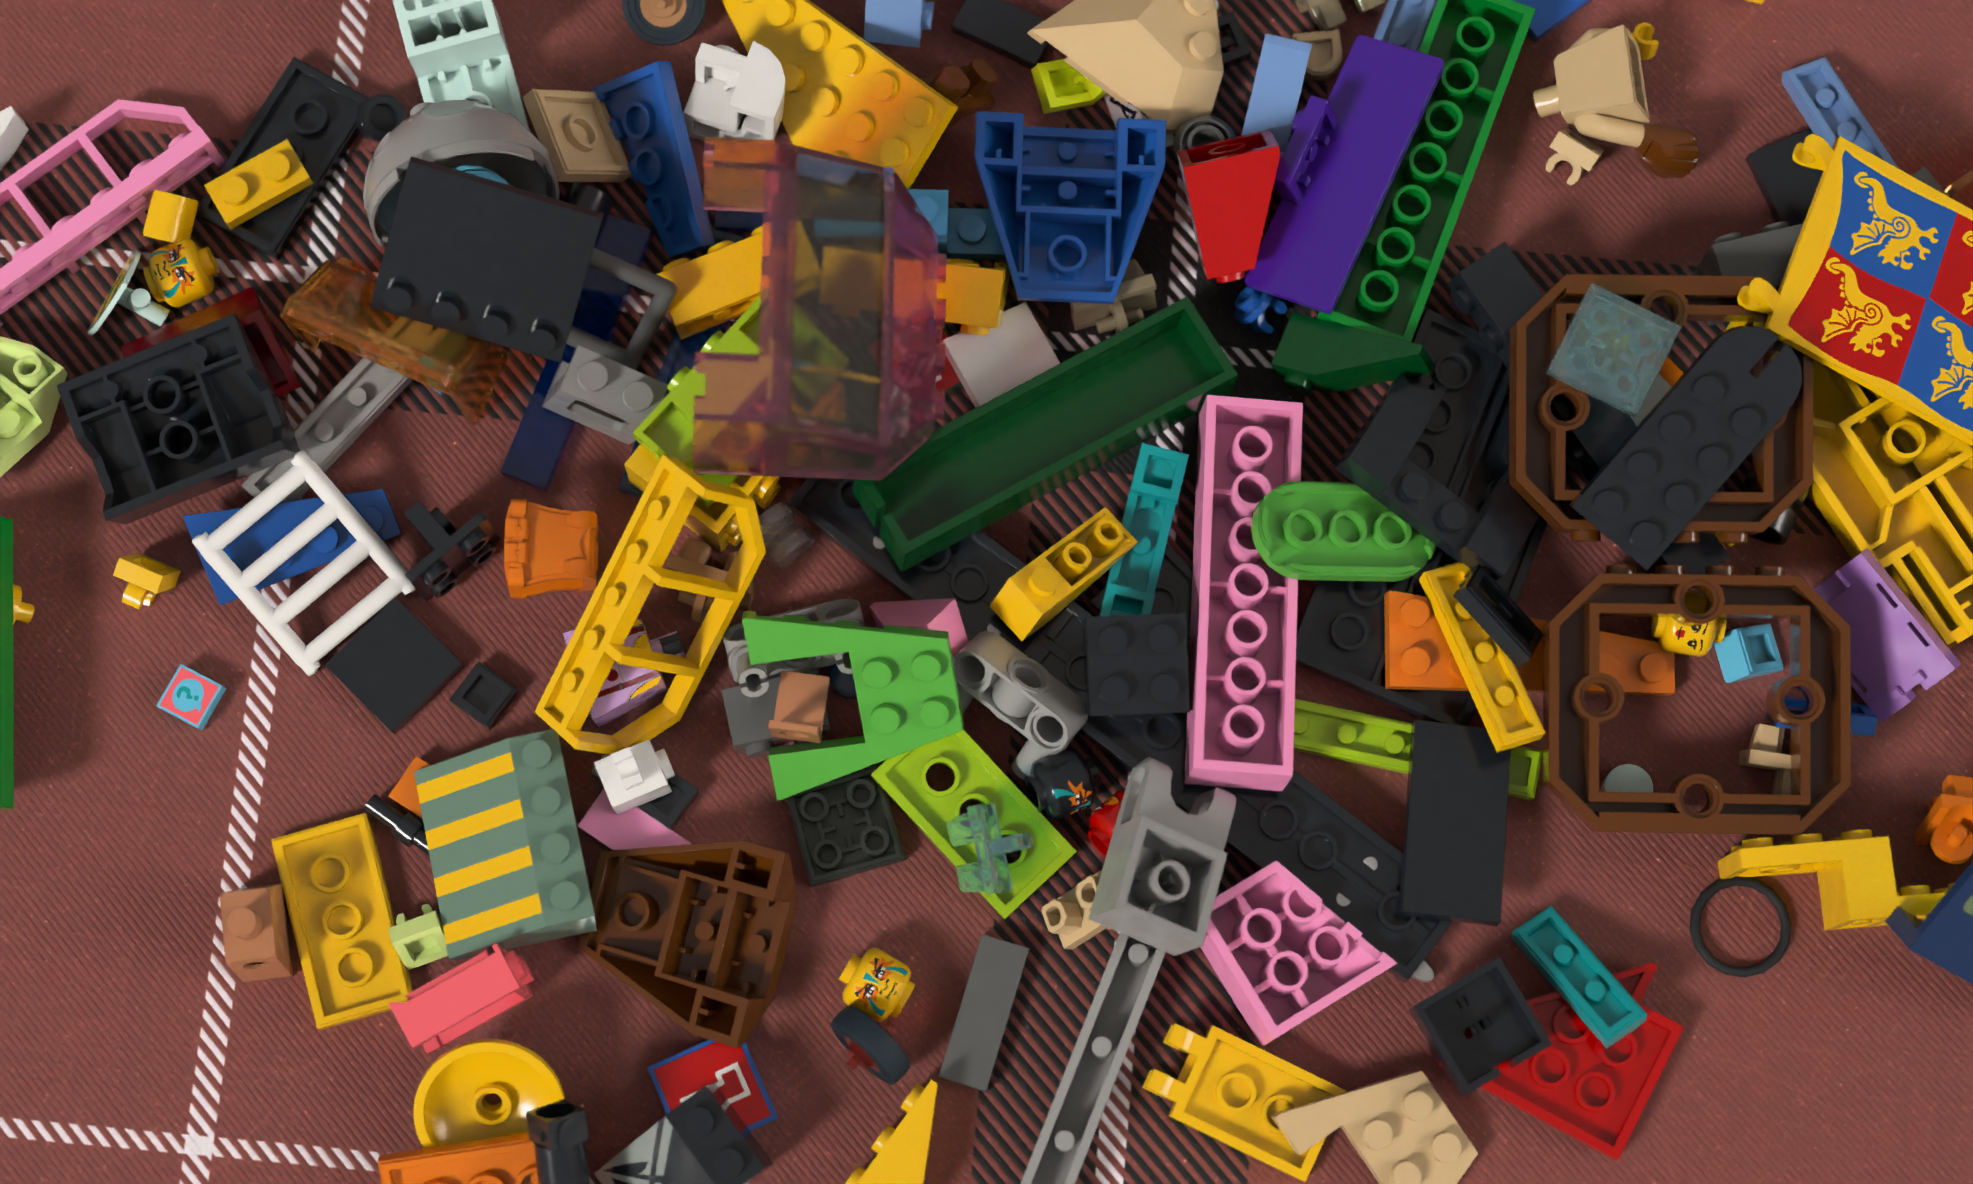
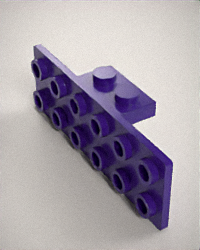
(1341, 171)

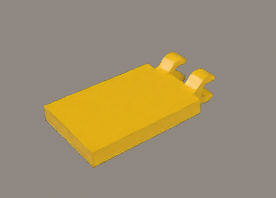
(1234, 1090)

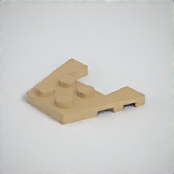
(1394, 1126)

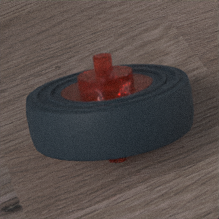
(870, 1044)

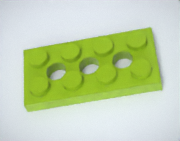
(982, 780)

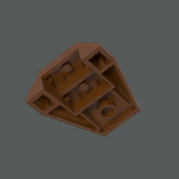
(696, 930)

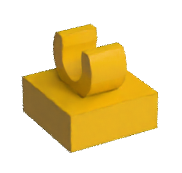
(145, 578)

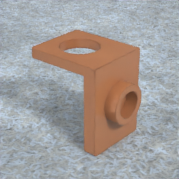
(800, 707)

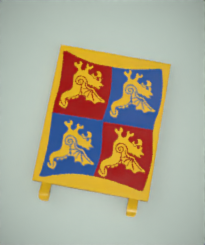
(1880, 285)

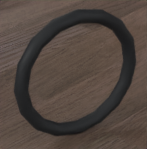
(1774, 898)

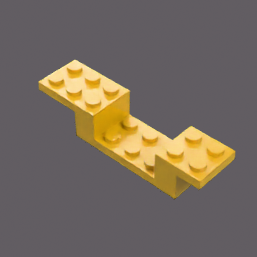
(1851, 873)

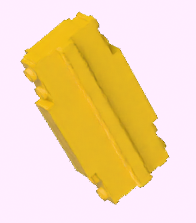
(1899, 492)

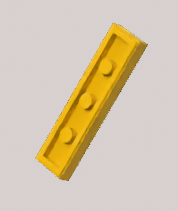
(1483, 664)

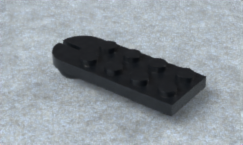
(1691, 442)

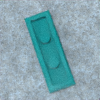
(1579, 976)

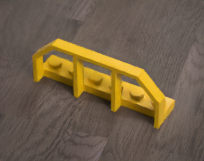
(620, 597)

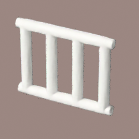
(276, 619)

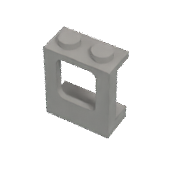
(603, 394)

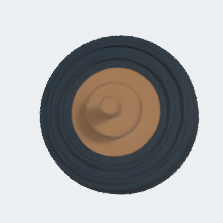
(664, 20)

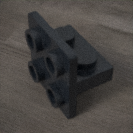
(451, 551)

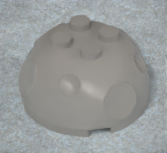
(450, 136)

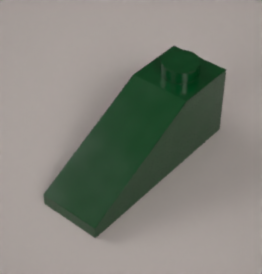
(1342, 358)

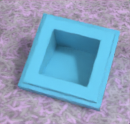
(1748, 653)

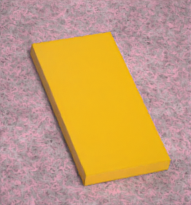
(341, 920)

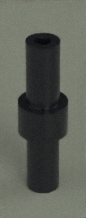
(405, 828)

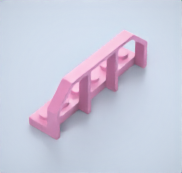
(110, 207)

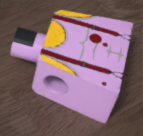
(630, 685)

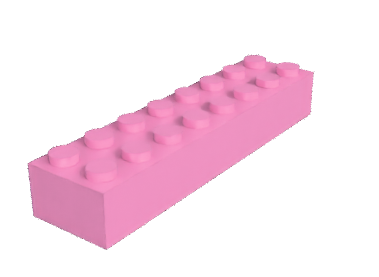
(1239, 605)

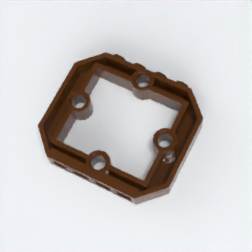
(1539, 440)
(1817, 668)

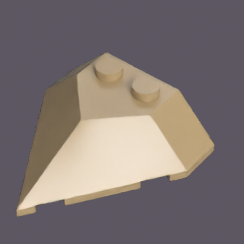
(1143, 52)

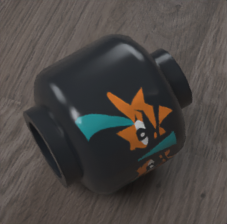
(1062, 783)

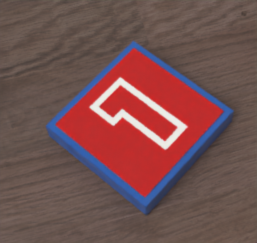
(717, 1063)

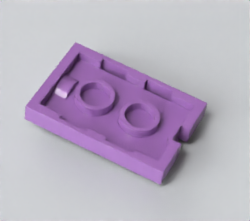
(1884, 644)

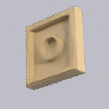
(577, 135)

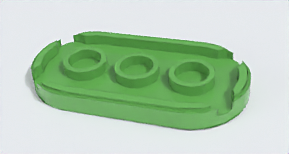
(1335, 535)

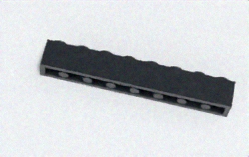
(1496, 296)

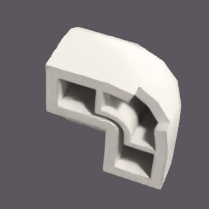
(735, 94)

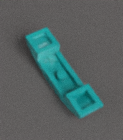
(1148, 519)

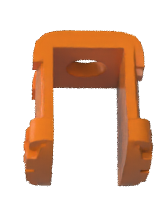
(549, 549)

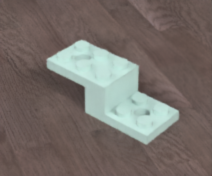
(460, 53)

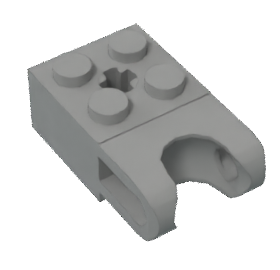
(1163, 862)

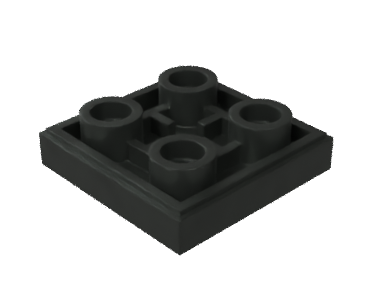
(845, 827)

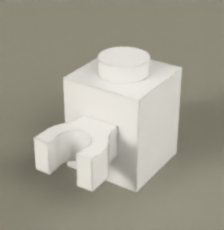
(635, 776)

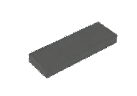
(984, 1013)

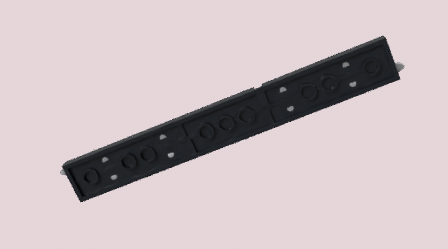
(1298, 827)

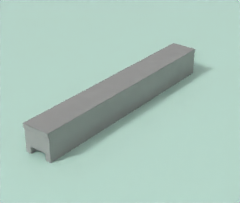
(1094, 1063)

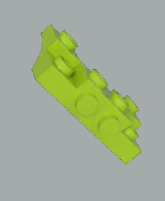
(671, 424)

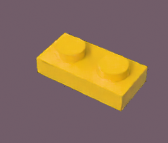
(258, 184)

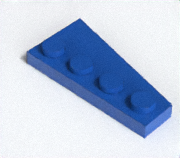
(655, 133)
(281, 520)

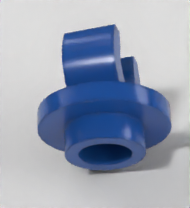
(1252, 306)

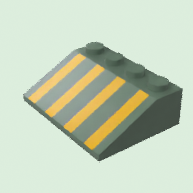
(505, 846)

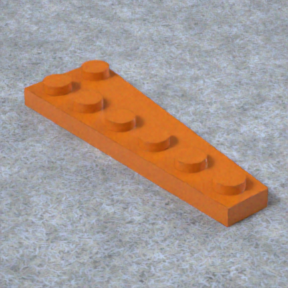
(1421, 658)

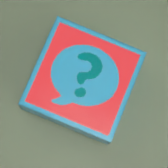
(191, 697)

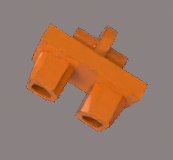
(1950, 821)

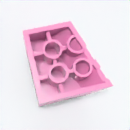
(1284, 951)

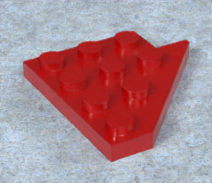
(1579, 1082)

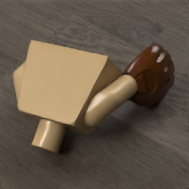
(1605, 98)

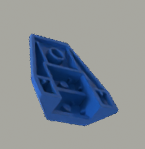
(1068, 201)

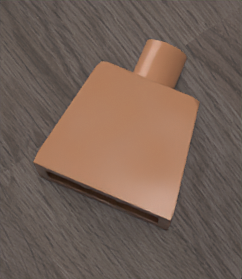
(256, 931)

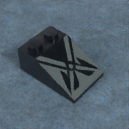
(691, 1145)

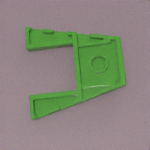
(901, 687)

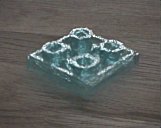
(1613, 349)

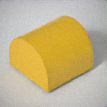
(170, 217)

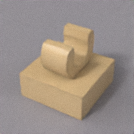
(1576, 150)

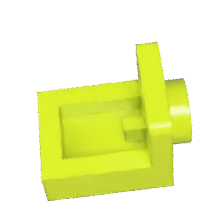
(1063, 87)

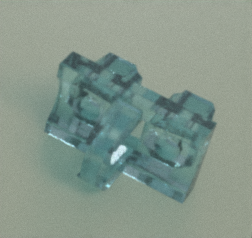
(983, 829)

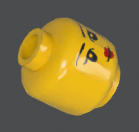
(1689, 640)

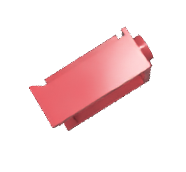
(463, 998)

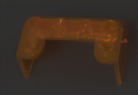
(336, 308)

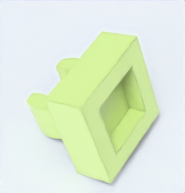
(419, 939)

